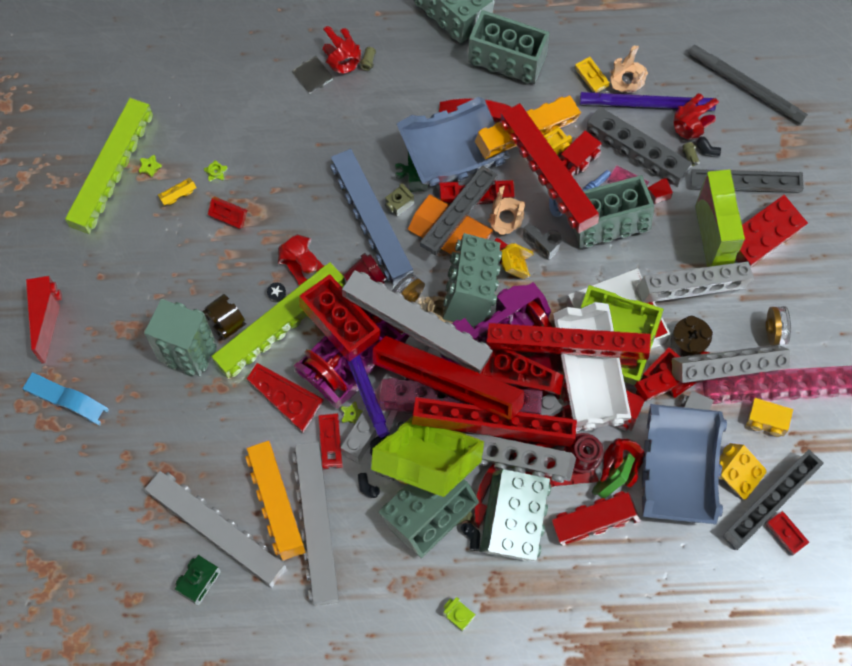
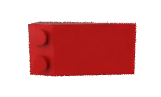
(43, 313)

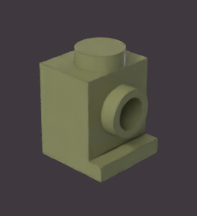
(399, 206)

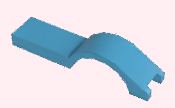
(64, 397)

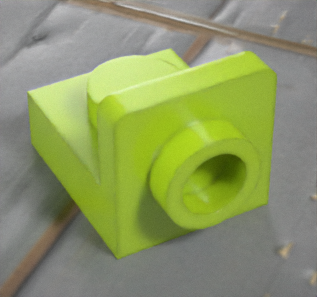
(458, 613)

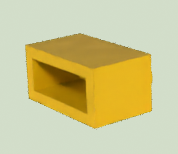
(769, 417)

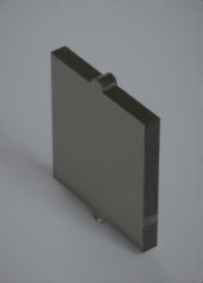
(312, 74)

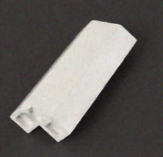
(593, 382)

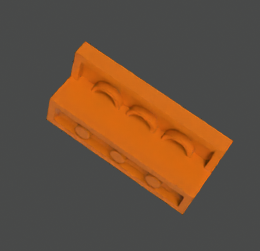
(429, 214)

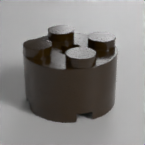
(224, 316)
(691, 328)

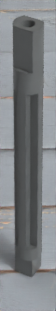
(748, 84)

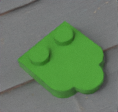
(615, 479)

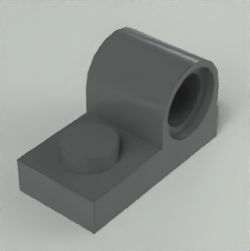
(541, 242)

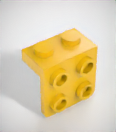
(741, 469)

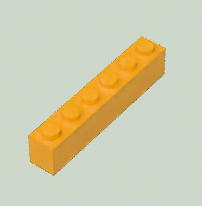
(546, 117)
(275, 500)

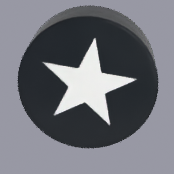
(276, 292)

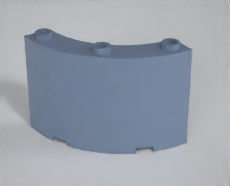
(445, 143)
(682, 464)

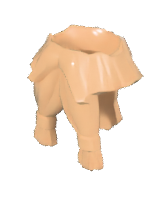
(628, 66)
(506, 204)

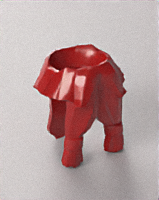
(345, 49)
(689, 115)
(298, 257)
(614, 454)

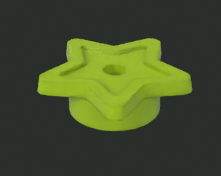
(215, 166)
(152, 169)
(347, 413)

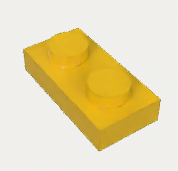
(592, 75)
(181, 189)

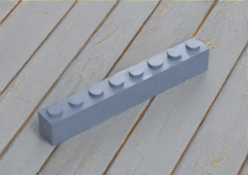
(371, 216)

